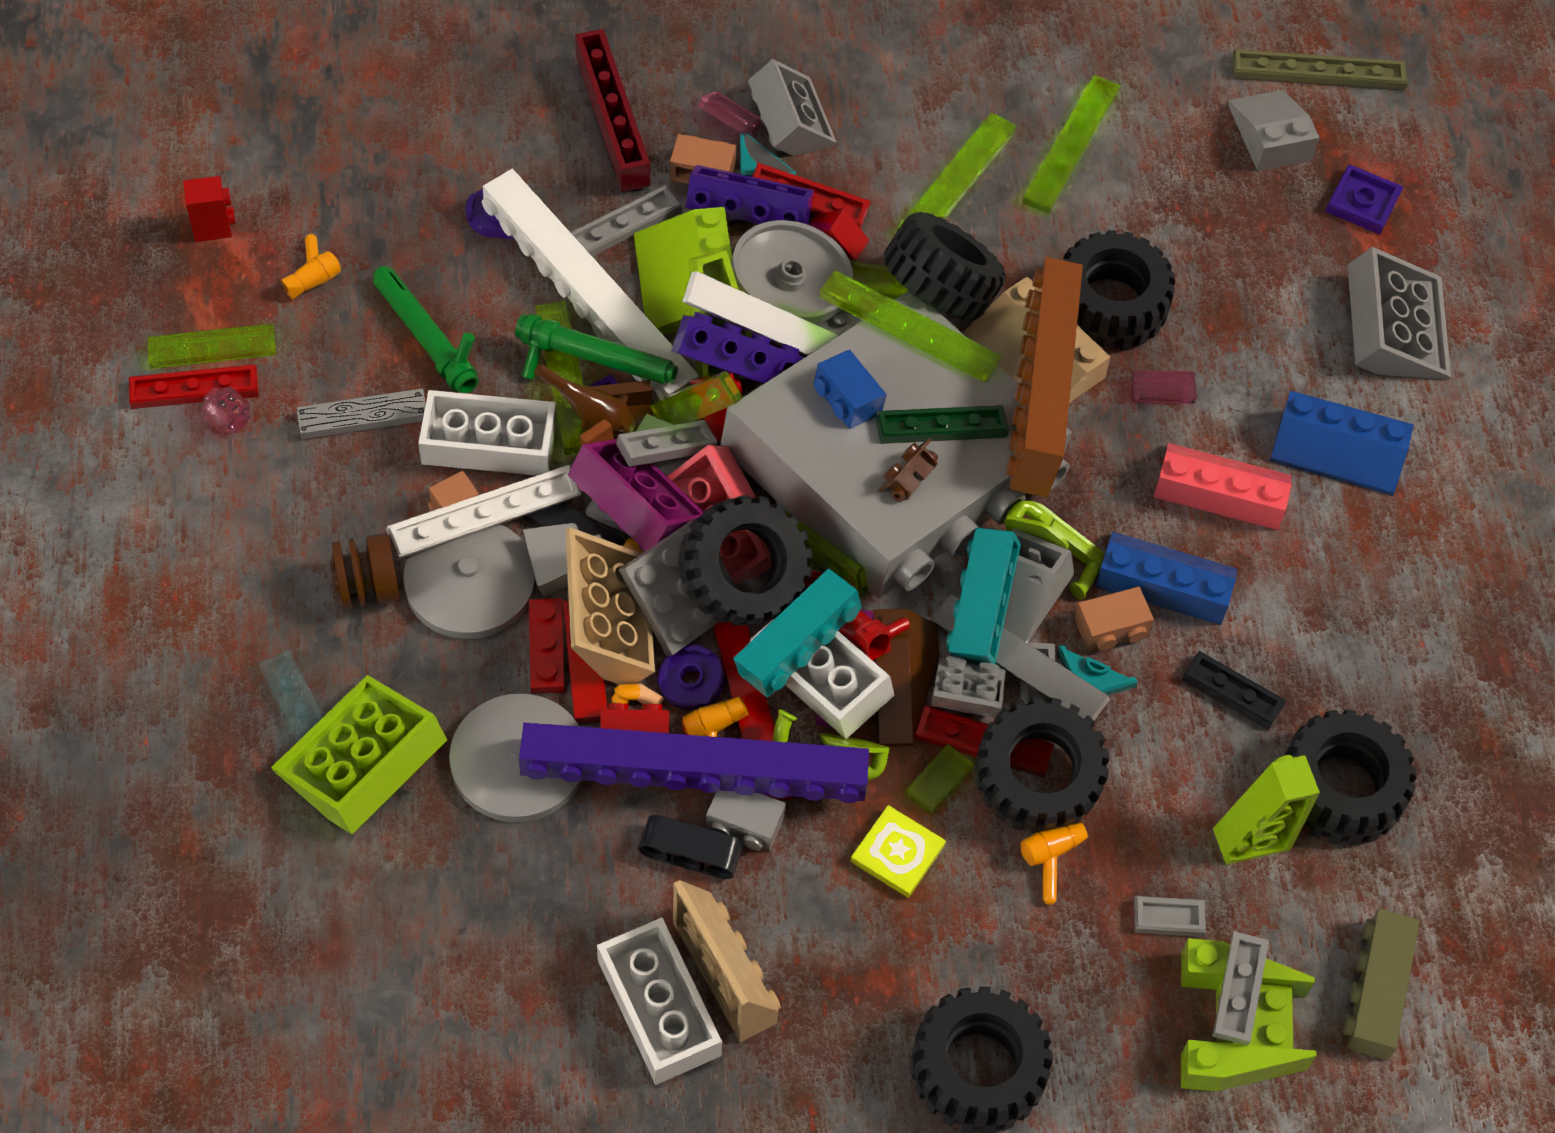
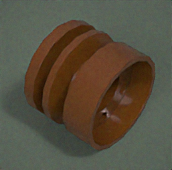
(365, 571)

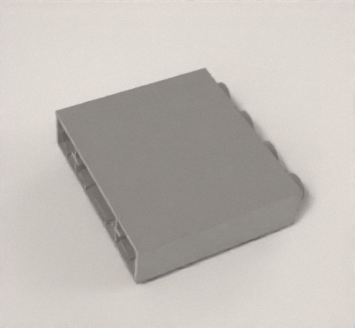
(833, 473)

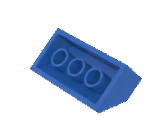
(1341, 442)
(1168, 577)

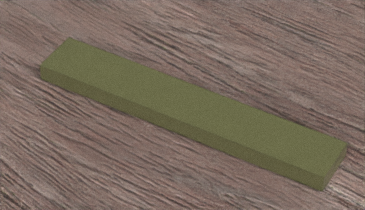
(1319, 69)

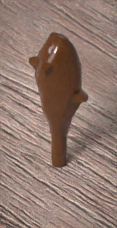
(591, 403)

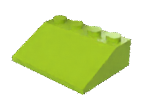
(664, 265)
(360, 753)

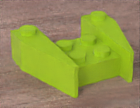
(1270, 1051)

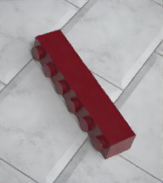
(612, 110)

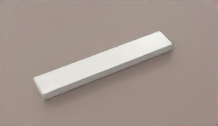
(754, 314)
(482, 512)

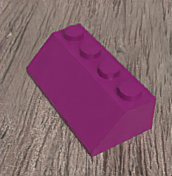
(635, 496)

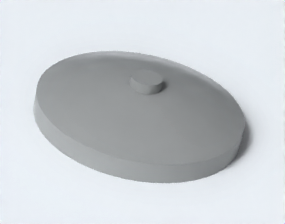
(788, 266)
(471, 583)
(487, 759)

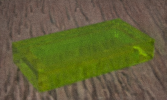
(939, 779)

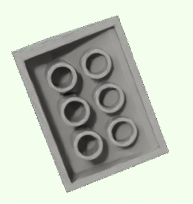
(1397, 317)

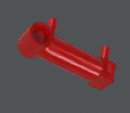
(867, 634)

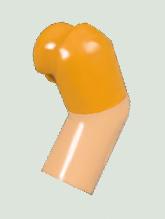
(638, 692)

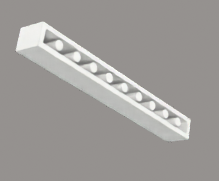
(578, 275)

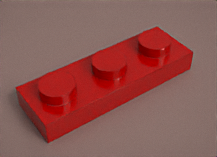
(546, 646)

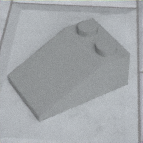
(1274, 129)

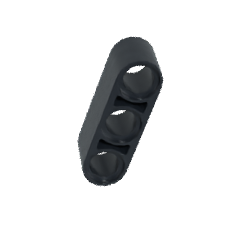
(690, 847)

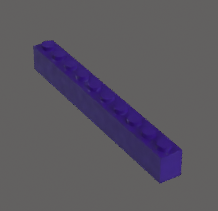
(693, 762)

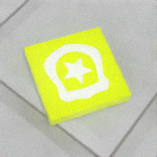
(898, 851)

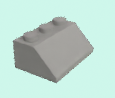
(790, 110)

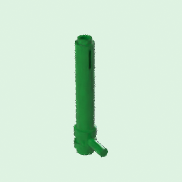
(551, 336)
(449, 362)

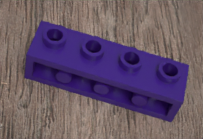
(747, 197)
(731, 351)

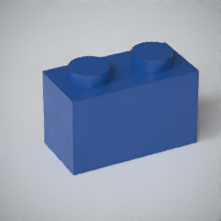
(849, 389)

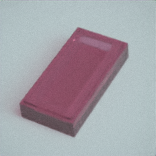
(730, 112)
(1164, 386)

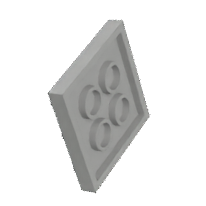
(662, 595)

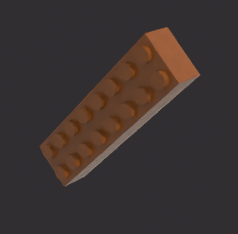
(1045, 376)

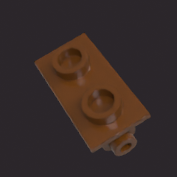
(900, 477)

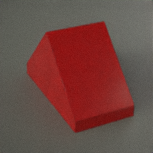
(843, 231)

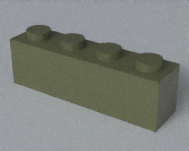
(1382, 984)

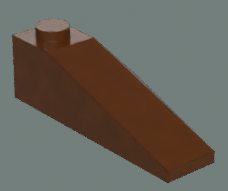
(910, 670)

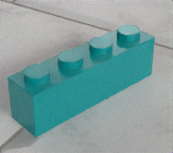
(984, 596)
(798, 633)

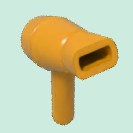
(315, 272)
(714, 717)
(1046, 847)

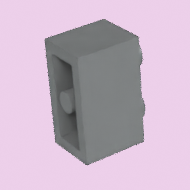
(750, 818)

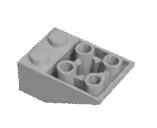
(1038, 581)
(969, 687)

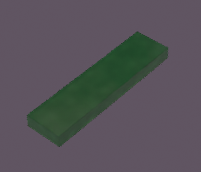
(941, 424)

